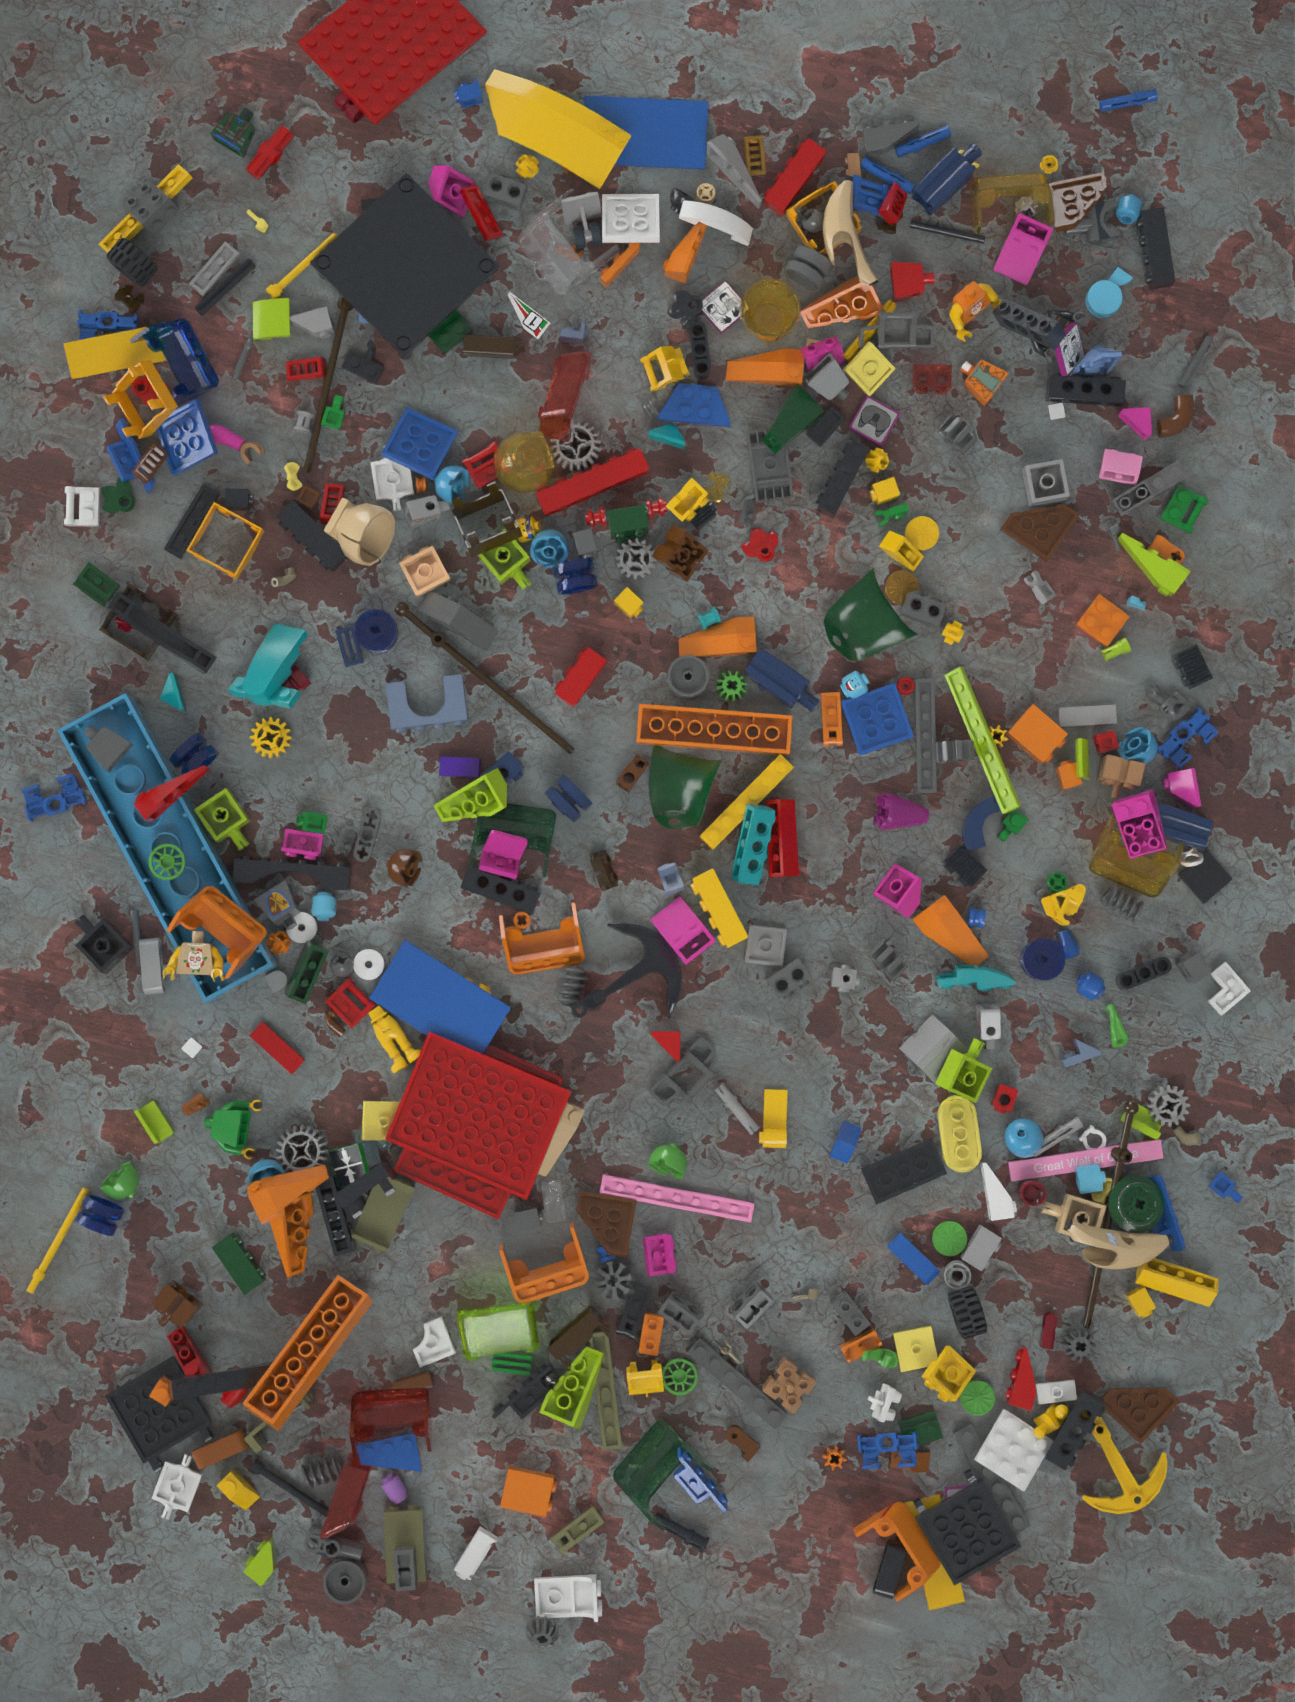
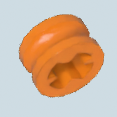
(421, 485)
(528, 920)

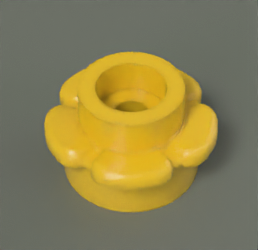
(1049, 169)

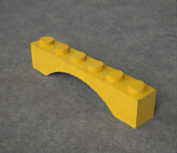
(751, 795)

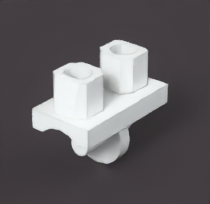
(882, 1401)

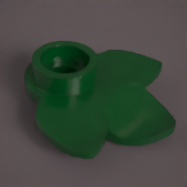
(116, 496)

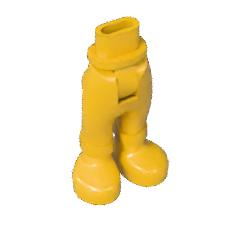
(386, 1030)

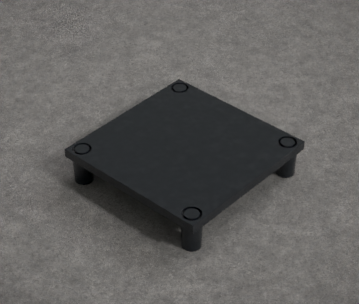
(405, 265)

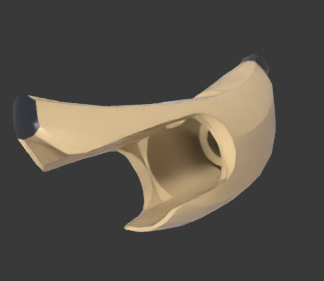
(840, 229)
(1117, 1248)

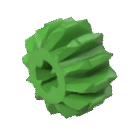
(732, 679)

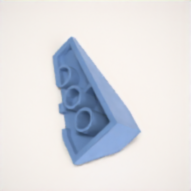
(1097, 361)

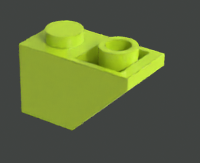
(263, 1564)

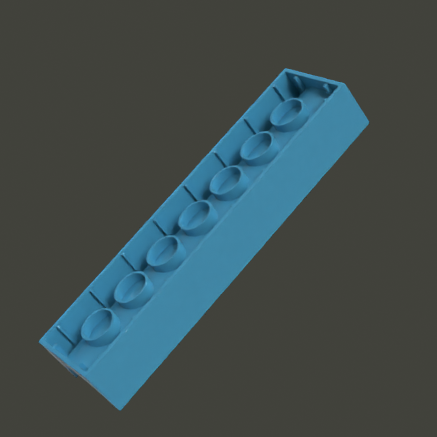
(115, 793)

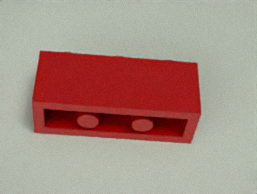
(580, 677)

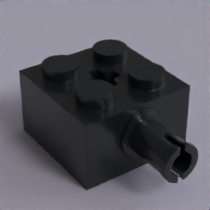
(92, 944)

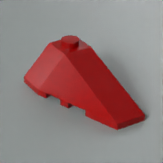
(160, 798)

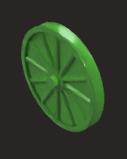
(949, 1238)
(977, 1397)

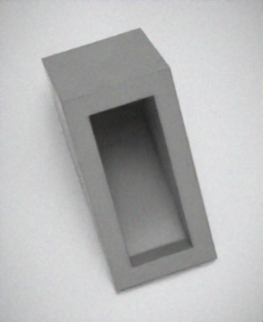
(314, 322)

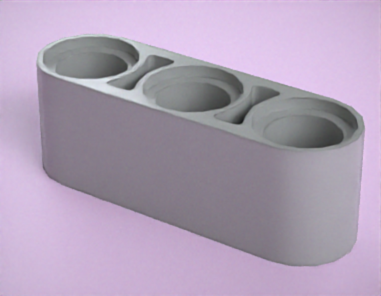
(152, 966)

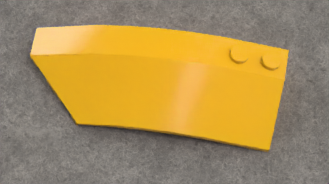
(555, 126)

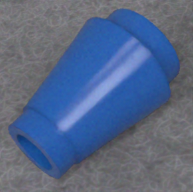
(1068, 944)

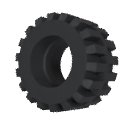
(132, 262)
(967, 1312)

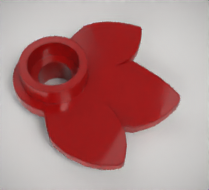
(148, 393)
(759, 542)

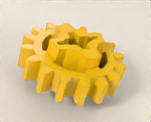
(279, 734)

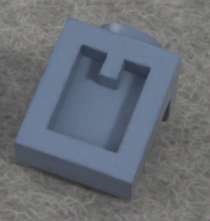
(573, 336)

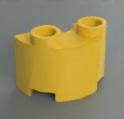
(688, 500)

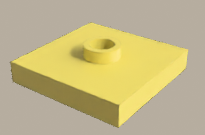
(869, 369)
(377, 1118)
(915, 1348)

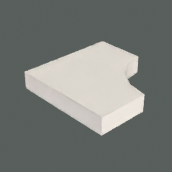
(435, 1344)

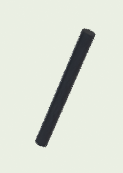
(947, 232)

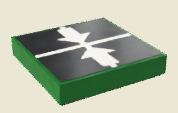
(348, 1164)

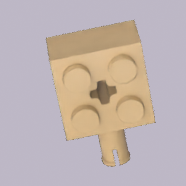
(1073, 1207)

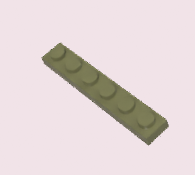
(606, 1395)

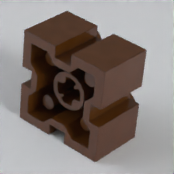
(680, 553)
(176, 1304)

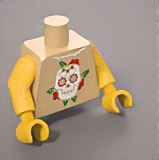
(195, 959)

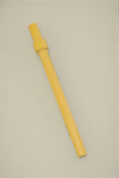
(39, 1273)

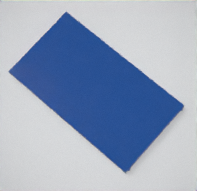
(661, 130)
(438, 999)

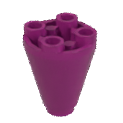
(898, 813)

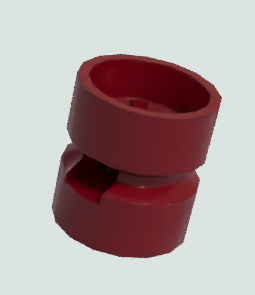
(345, 105)
(297, 680)
(1031, 1192)

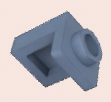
(670, 878)

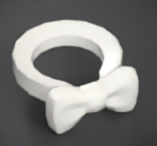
(1193, 852)
(1091, 1129)

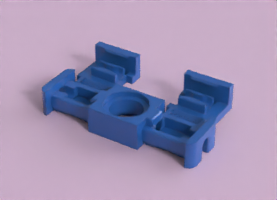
(90, 325)
(1199, 726)
(39, 807)
(873, 1445)

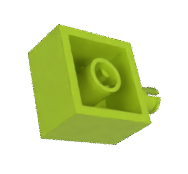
(510, 567)
(234, 818)
(964, 1073)

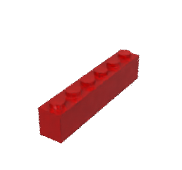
(592, 482)

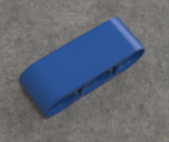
(913, 1259)

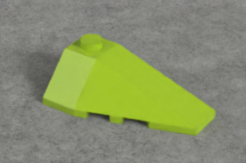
(1164, 574)
(477, 799)
(572, 1394)

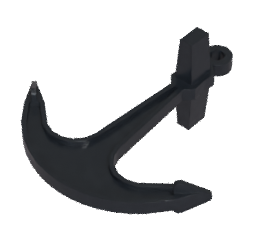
(657, 959)

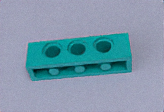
(748, 836)

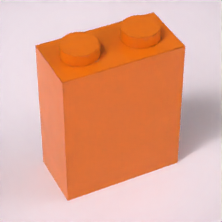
(1037, 734)
(528, 1491)

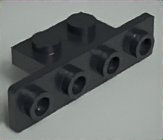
(528, 1396)

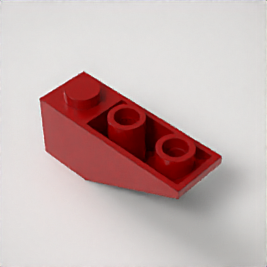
(188, 1353)
(1022, 1388)

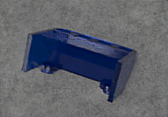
(184, 357)

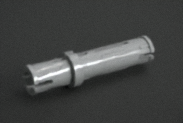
(731, 1102)
(1059, 1134)

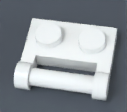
(88, 506)

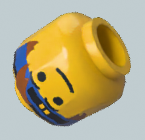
(529, 528)

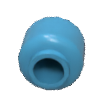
(1128, 209)

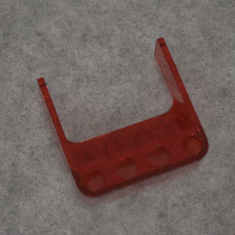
(347, 1498)

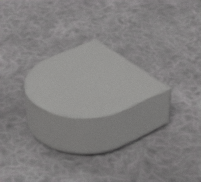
(277, 980)

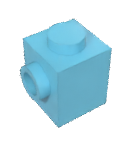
(1089, 1178)

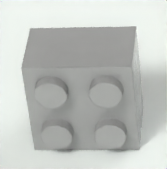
(1045, 483)

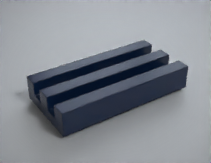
(354, 661)

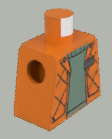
(983, 379)

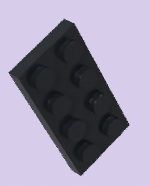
(903, 1171)

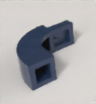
(972, 828)

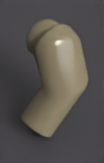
(284, 580)
(1187, 1138)

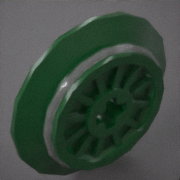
(1123, 1201)

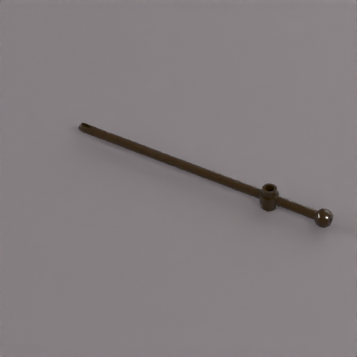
(344, 306)
(402, 609)
(1121, 1156)

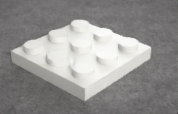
(630, 218)
(1013, 1450)

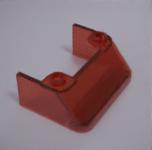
(564, 394)
(387, 1410)

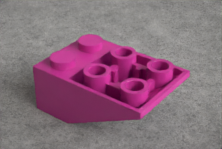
(1023, 249)
(1140, 823)
(682, 930)

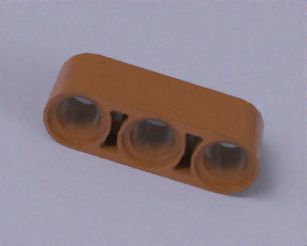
(220, 1449)

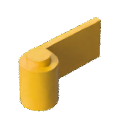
(774, 1119)

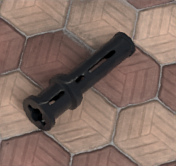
(688, 1535)

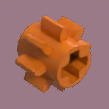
(279, 942)
(834, 1463)

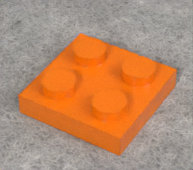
(1102, 620)

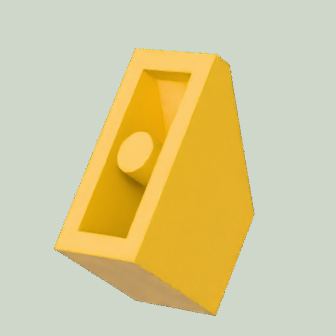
(901, 550)
(238, 1489)

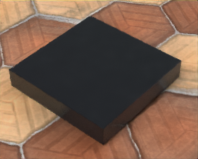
(1205, 878)

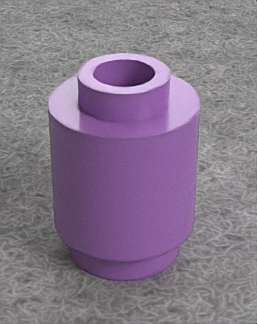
(394, 1488)

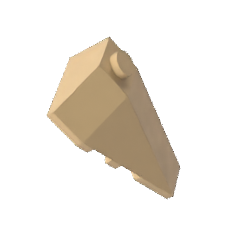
(565, 1130)

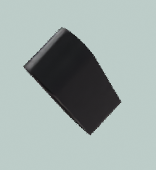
(699, 359)
(1150, 966)
(889, 1569)

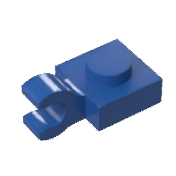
(1224, 1186)

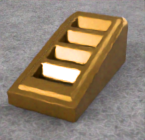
(754, 139)

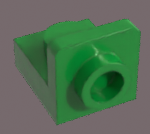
(311, 822)

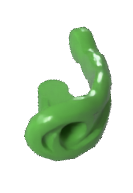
(1118, 1034)
(883, 1356)

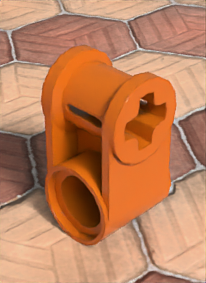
(1166, 549)

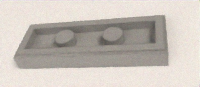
(214, 269)
(1087, 715)

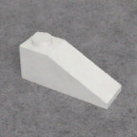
(997, 1199)

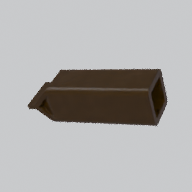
(491, 346)

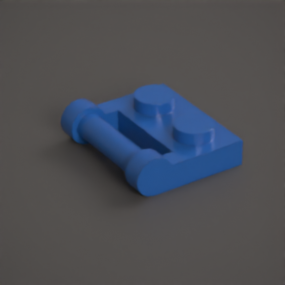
(866, 200)

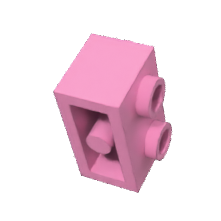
(1120, 466)

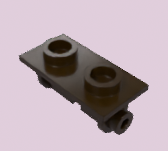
(607, 878)

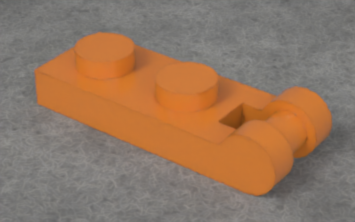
(619, 264)
(831, 718)

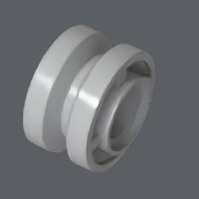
(957, 1283)

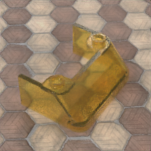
(988, 187)
(1142, 873)

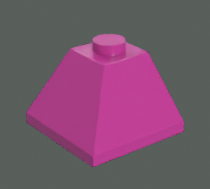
(445, 188)
(1183, 787)
(900, 890)

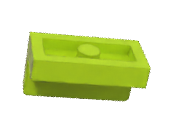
(154, 1122)
(1144, 1123)

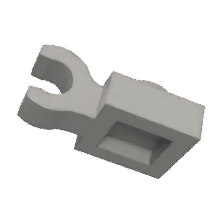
(1041, 589)

